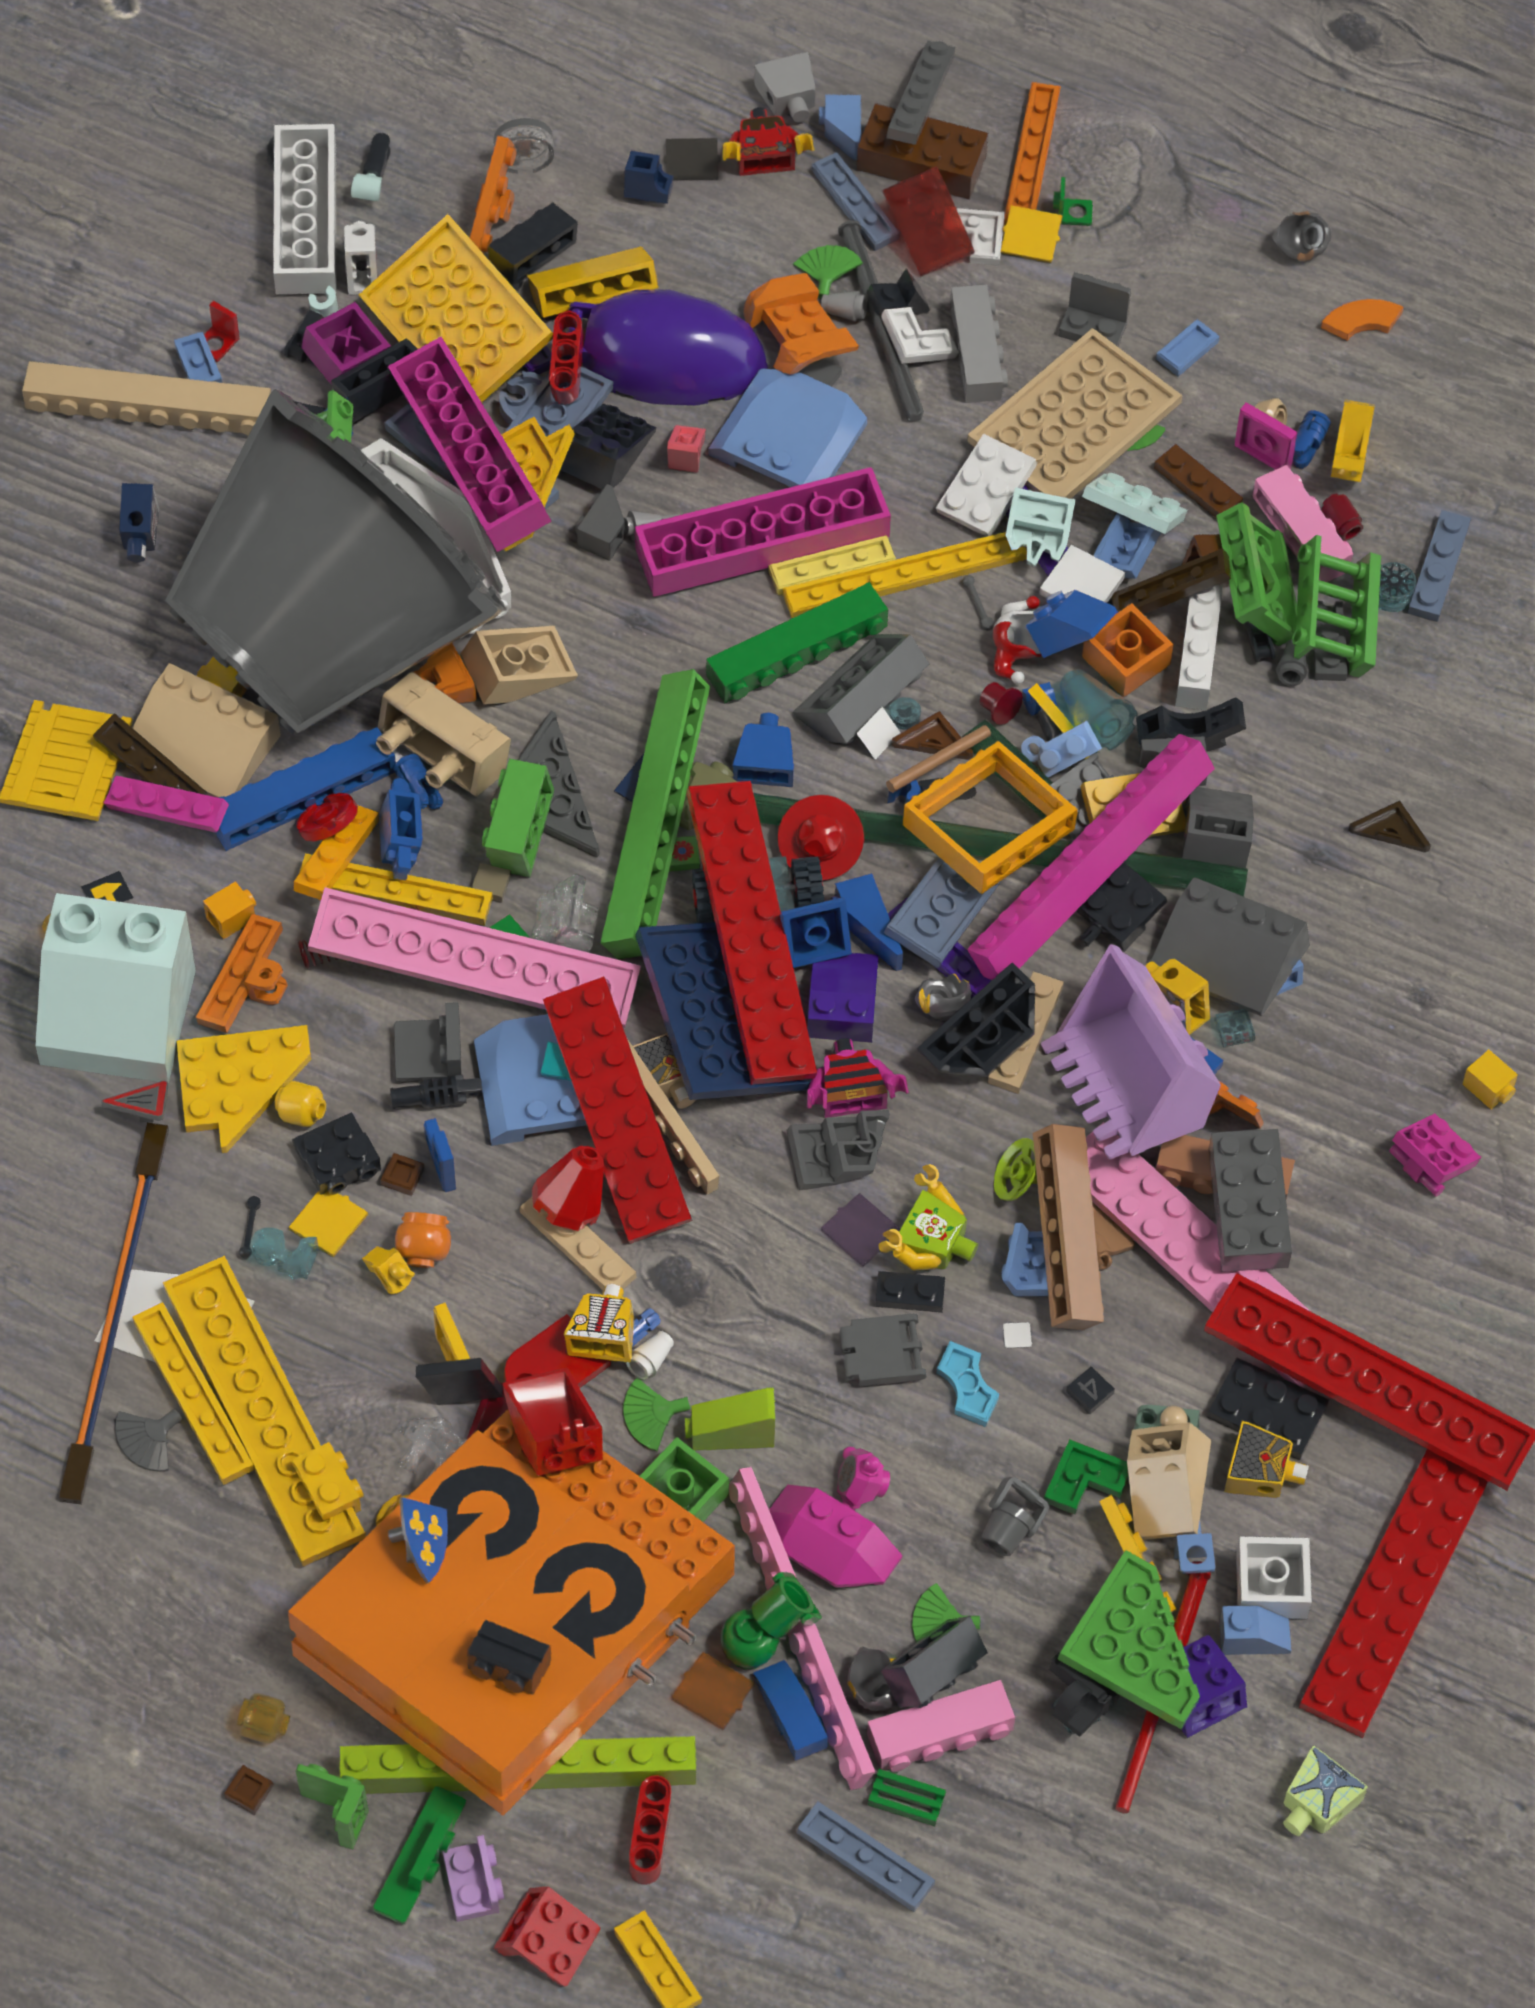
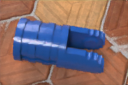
(1309, 437)
(414, 772)

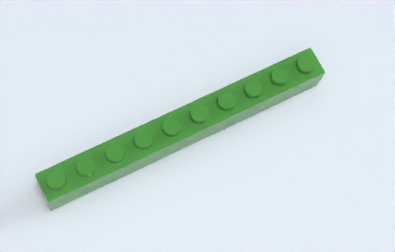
(655, 811)

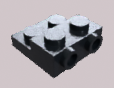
(337, 1154)

